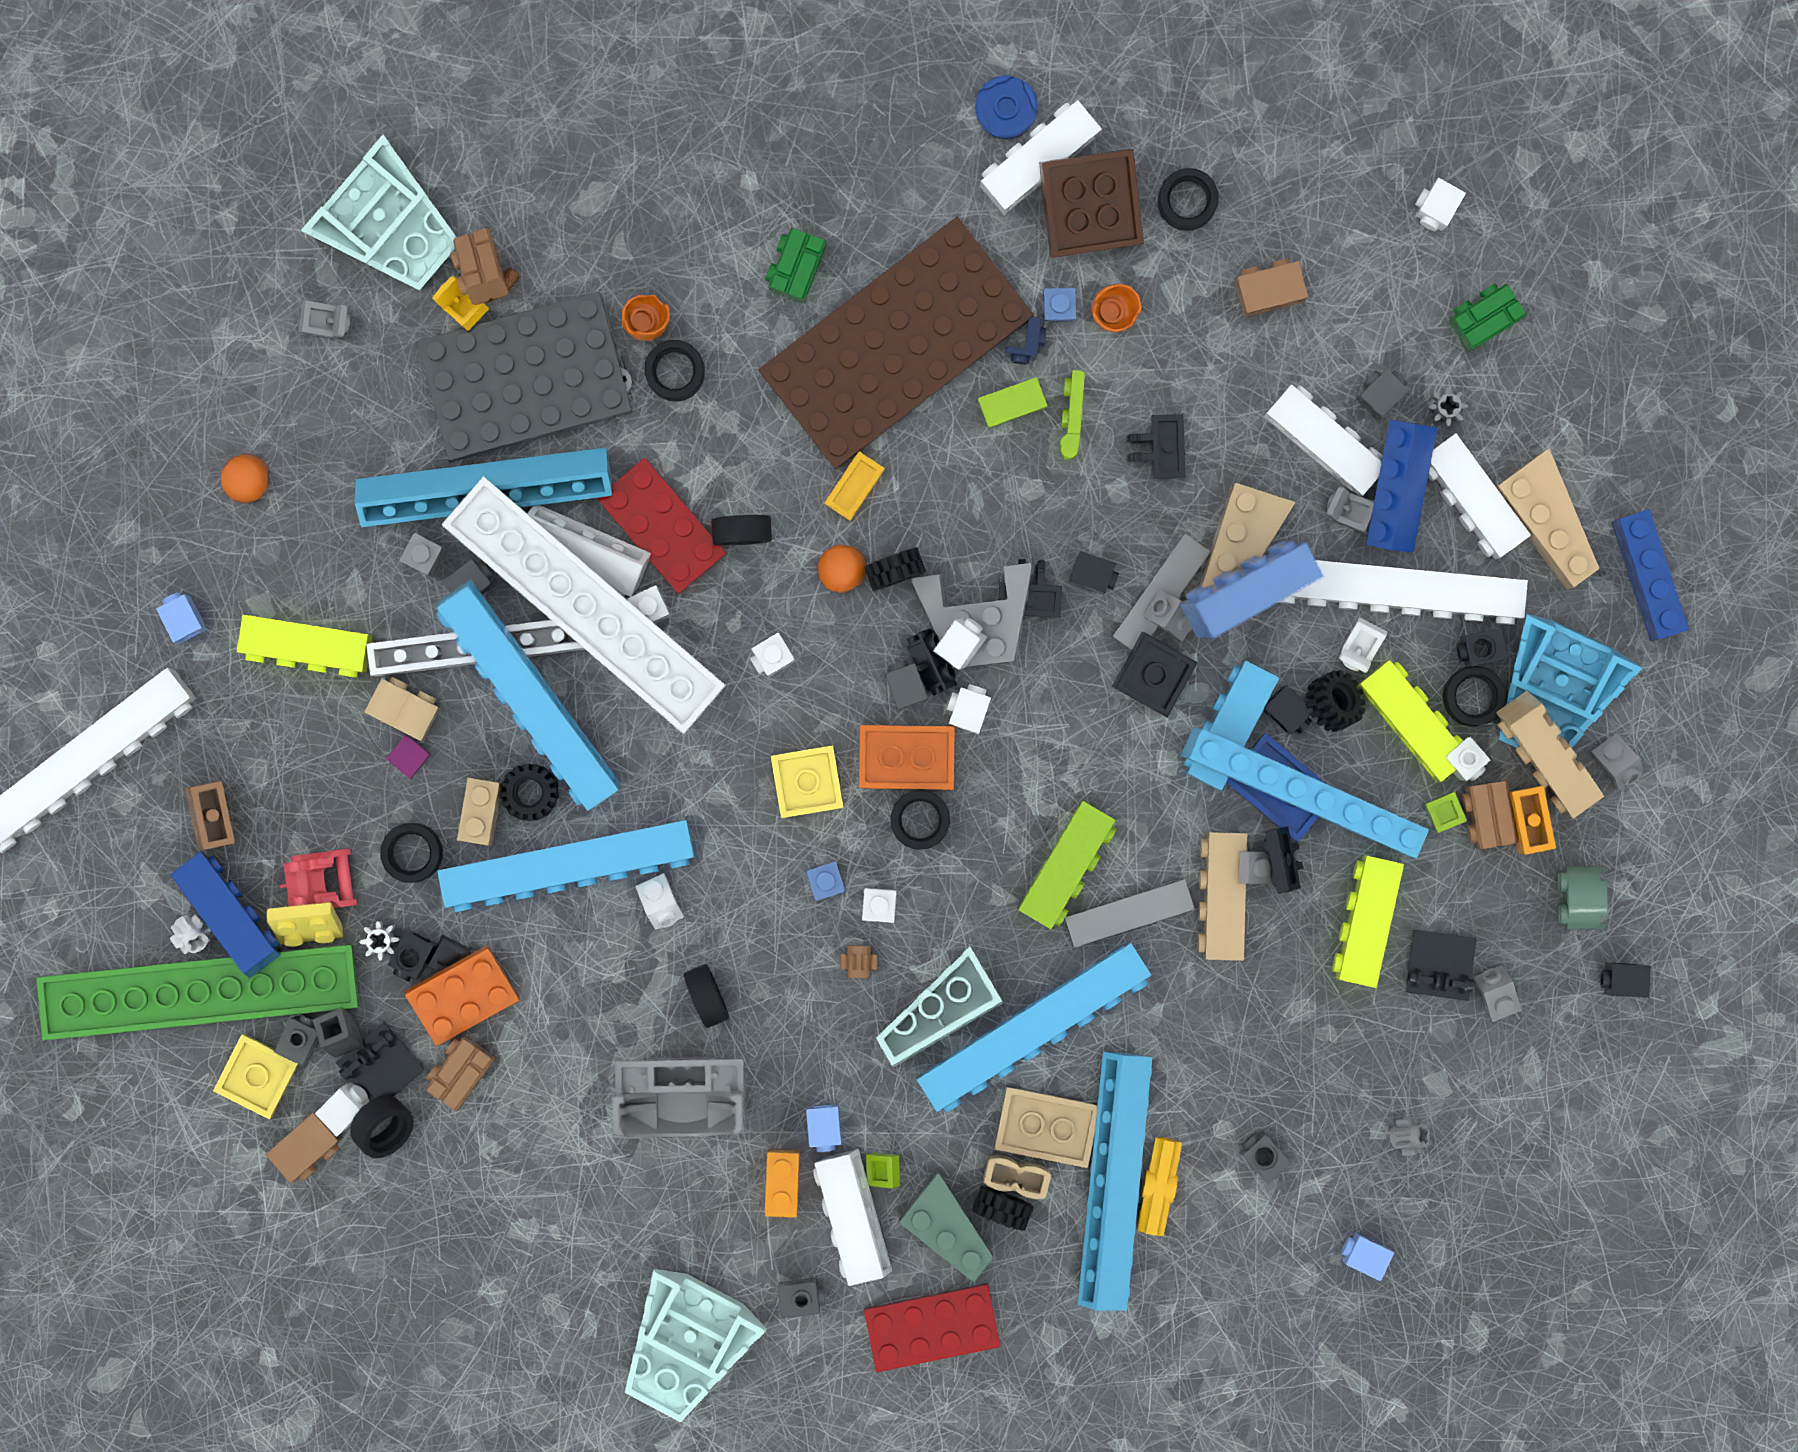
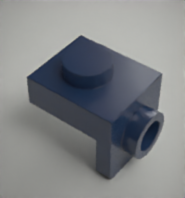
(1034, 337)

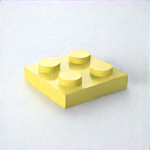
(807, 781)
(305, 924)
(255, 1076)

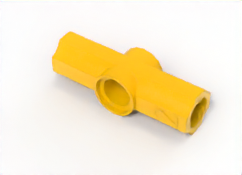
(1159, 1186)

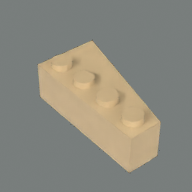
(1547, 512)
(1244, 529)
(1550, 755)

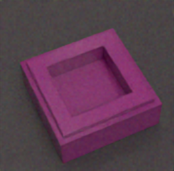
(408, 756)

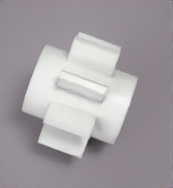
(190, 934)
(370, 941)

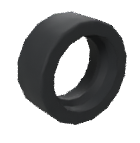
(1192, 175)
(680, 347)
(741, 530)
(1486, 675)
(428, 835)
(923, 843)
(706, 996)
(371, 1116)

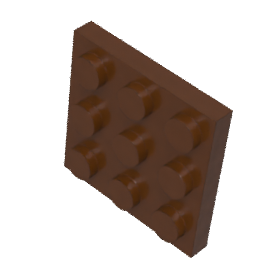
(1091, 202)

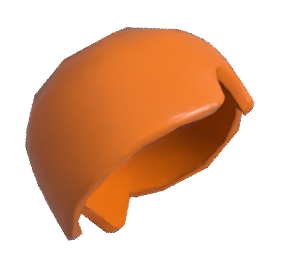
(1116, 307)
(645, 317)
(245, 478)
(842, 568)

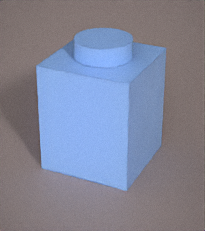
(181, 617)
(824, 1127)
(1366, 1256)

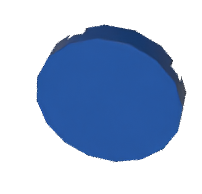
(1006, 107)

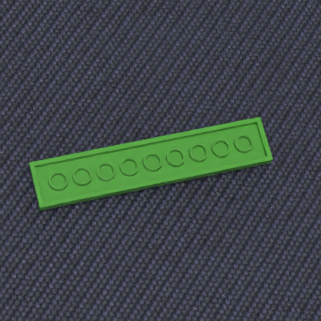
(195, 993)

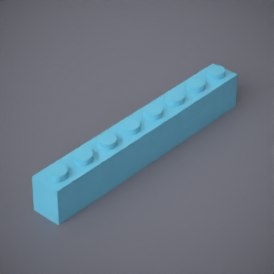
(522, 480)
(528, 695)
(1304, 792)
(566, 864)
(1034, 1026)
(1115, 1181)

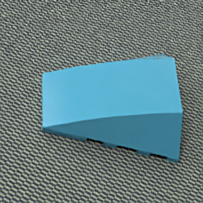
(1568, 675)

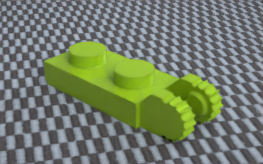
(1072, 416)

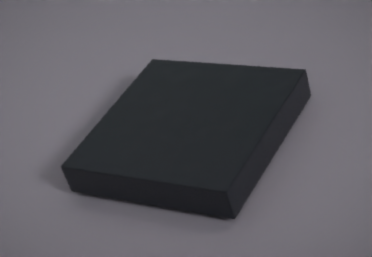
(1154, 674)

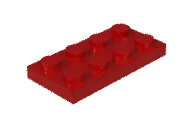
(662, 526)
(931, 1327)

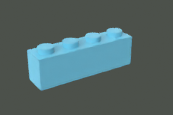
(1235, 714)

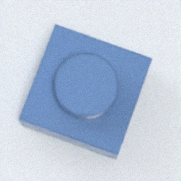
(1059, 304)
(825, 881)

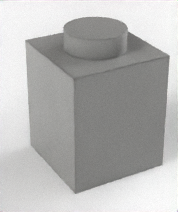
(423, 555)

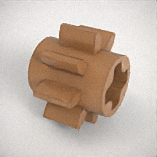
(858, 961)

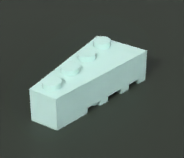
(944, 1007)

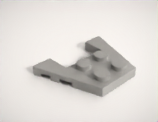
(1000, 619)

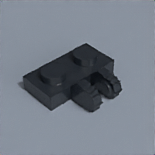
(1167, 446)
(1042, 599)
(1281, 852)

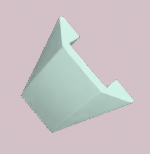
(385, 219)
(687, 1342)

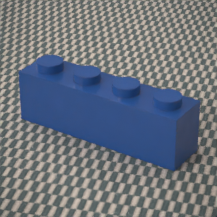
(1401, 486)
(1650, 575)
(225, 913)

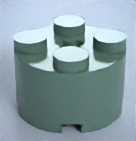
(1583, 897)

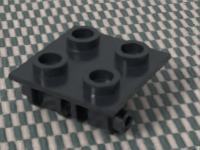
(1441, 965)
(380, 1065)

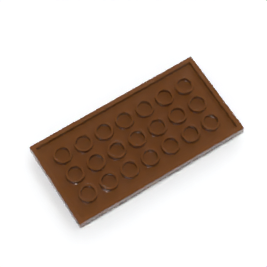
(896, 343)

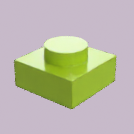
(1445, 812)
(883, 1170)

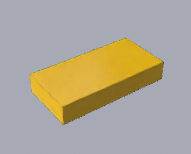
(854, 486)

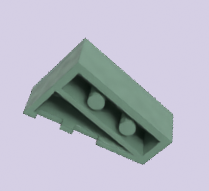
(946, 1228)

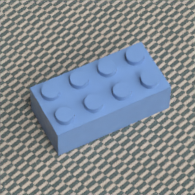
(1251, 589)

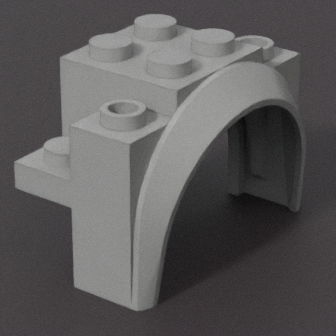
(679, 1097)

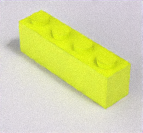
(304, 644)
(1411, 718)
(1368, 921)

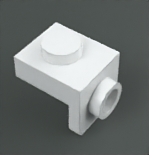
(1361, 645)
(1468, 760)
(659, 902)

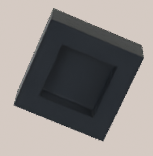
(447, 953)

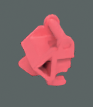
(306, 879)

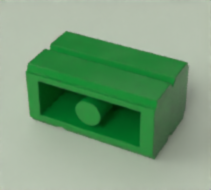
(796, 265)
(1486, 317)

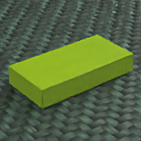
(1012, 402)

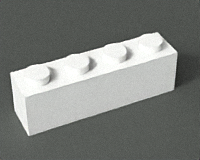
(1021, 172)
(1325, 440)
(1476, 498)
(610, 558)
(852, 1217)

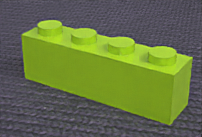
(1066, 865)

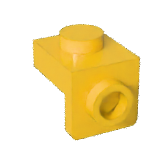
(458, 305)

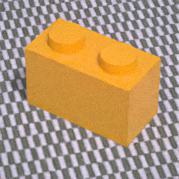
(1532, 820)
(782, 1183)

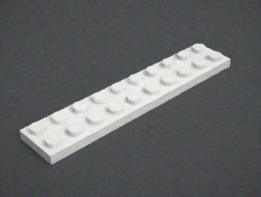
(583, 605)

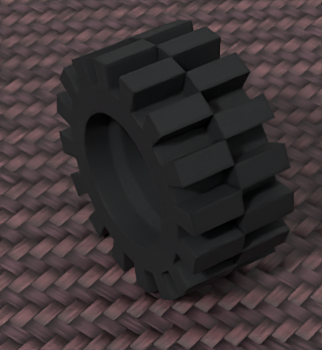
(895, 569)
(1347, 696)
(510, 792)
(1003, 1208)

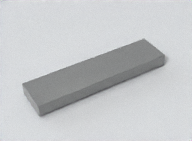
(1171, 579)
(1129, 913)

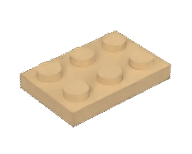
(1046, 1127)

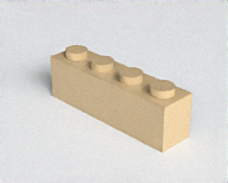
(1224, 897)

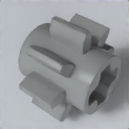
(1441, 414)
(1409, 1136)

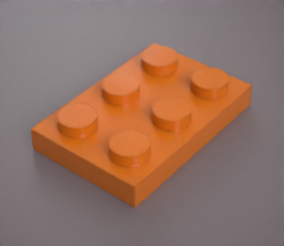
(906, 757)
(461, 995)

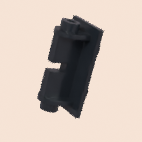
(939, 673)

